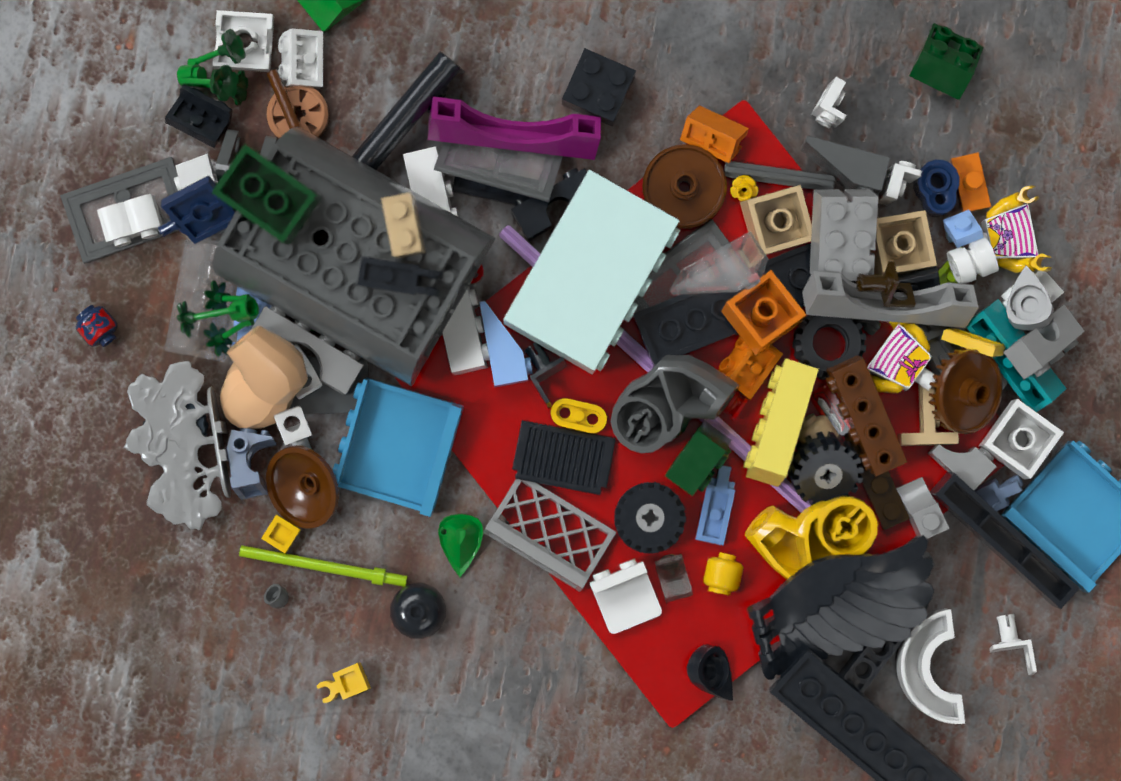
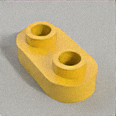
(578, 416)

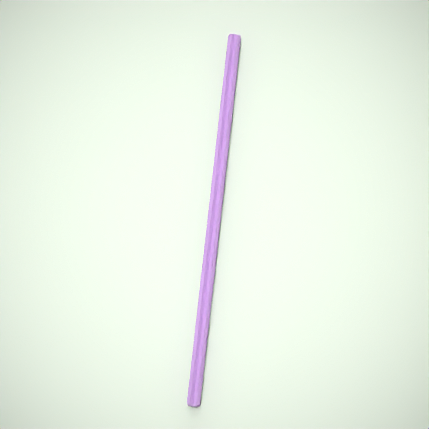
(641, 356)

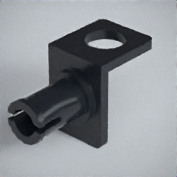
(544, 367)

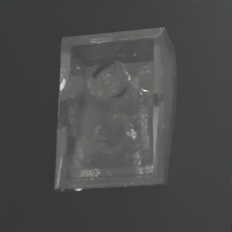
(724, 270)

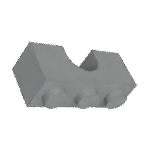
(1045, 344)

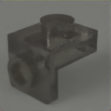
(673, 577)

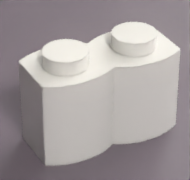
(130, 219)

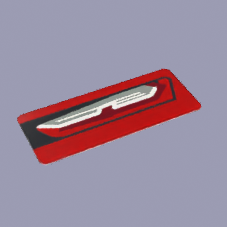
(826, 404)

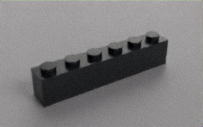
(1004, 540)

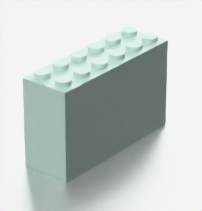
(592, 272)

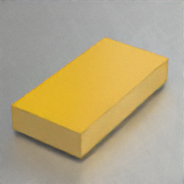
(972, 341)

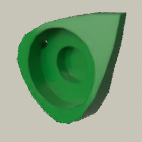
(461, 539)

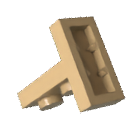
(927, 425)

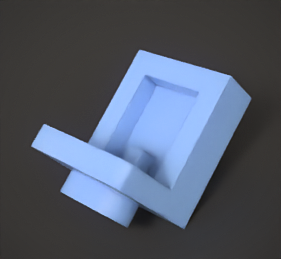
(962, 229)

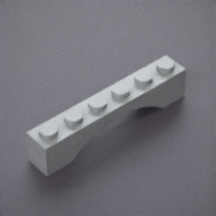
(941, 305)

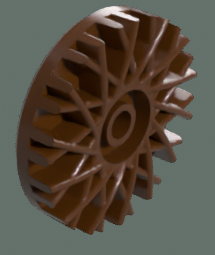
(688, 165)
(966, 391)

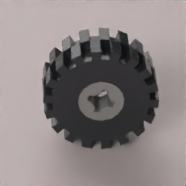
(815, 458)
(647, 530)

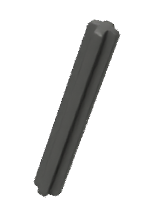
(780, 175)

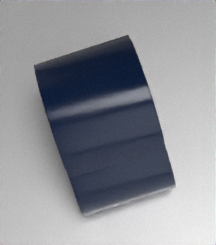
(937, 187)

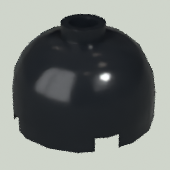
(418, 610)

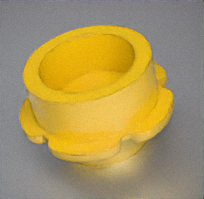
(747, 182)

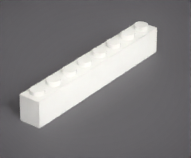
(463, 330)

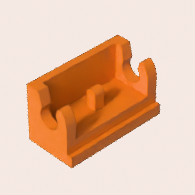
(713, 133)

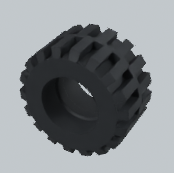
(806, 330)

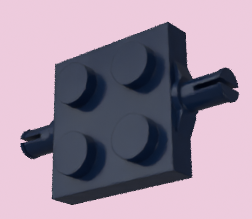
(196, 211)

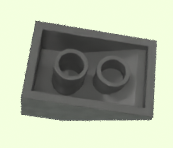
(849, 165)

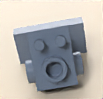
(243, 480)

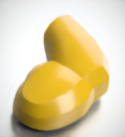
(821, 530)

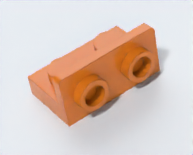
(748, 368)

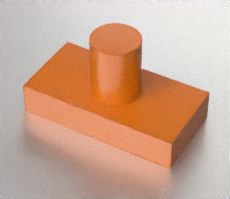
(972, 185)

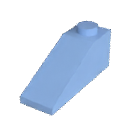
(504, 353)

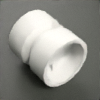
(976, 260)

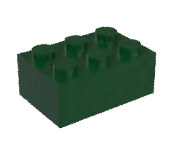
(266, 195)

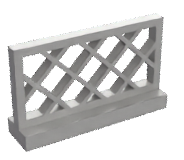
(537, 553)

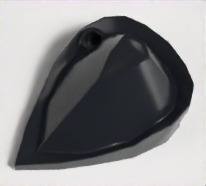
(711, 671)

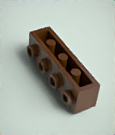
(866, 416)

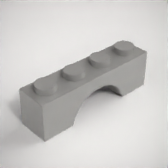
(336, 368)

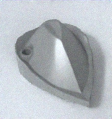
(1029, 302)

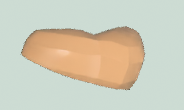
(261, 379)

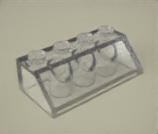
(194, 278)

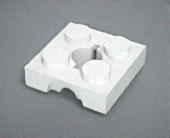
(261, 30)

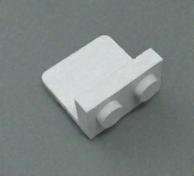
(625, 596)

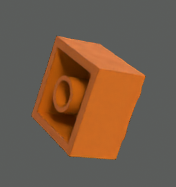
(763, 313)

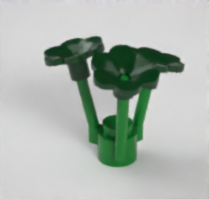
(223, 80)

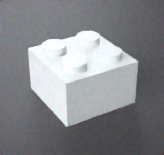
(1021, 439)

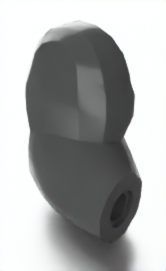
(666, 399)

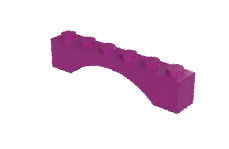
(567, 136)

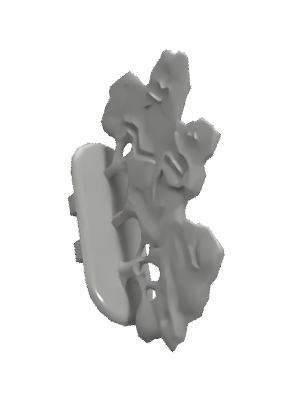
(173, 441)

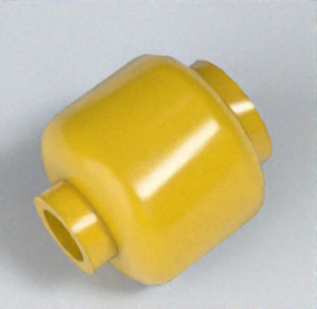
(723, 574)

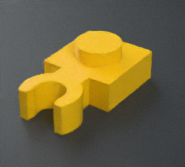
(347, 682)

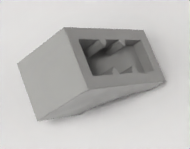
(969, 466)
(922, 509)

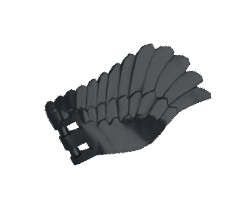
(843, 605)

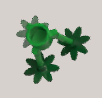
(242, 310)

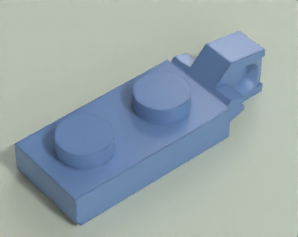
(716, 508)

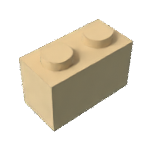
(403, 225)

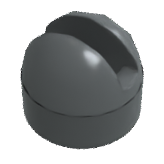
(276, 596)

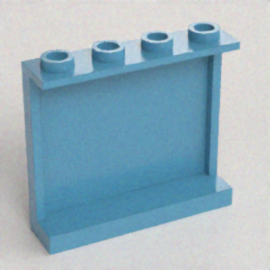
(397, 445)
(1072, 514)

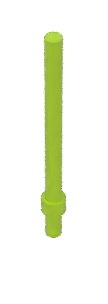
(377, 576)

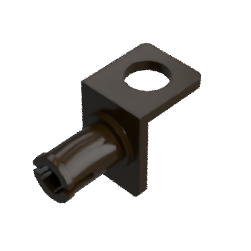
(887, 285)

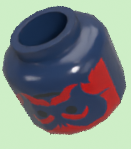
(96, 326)

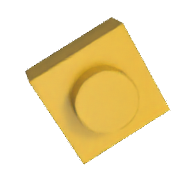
(281, 534)

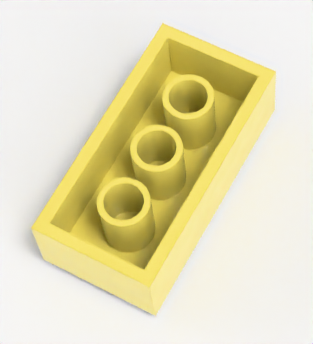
(782, 421)

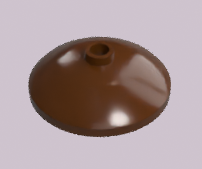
(302, 487)

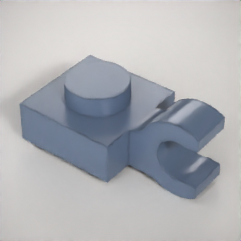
(997, 494)

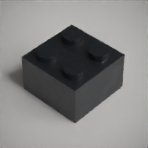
(598, 87)

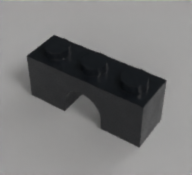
(531, 212)

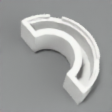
(915, 673)

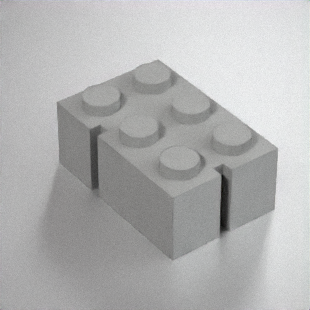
(844, 232)

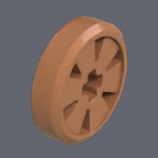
(309, 101)

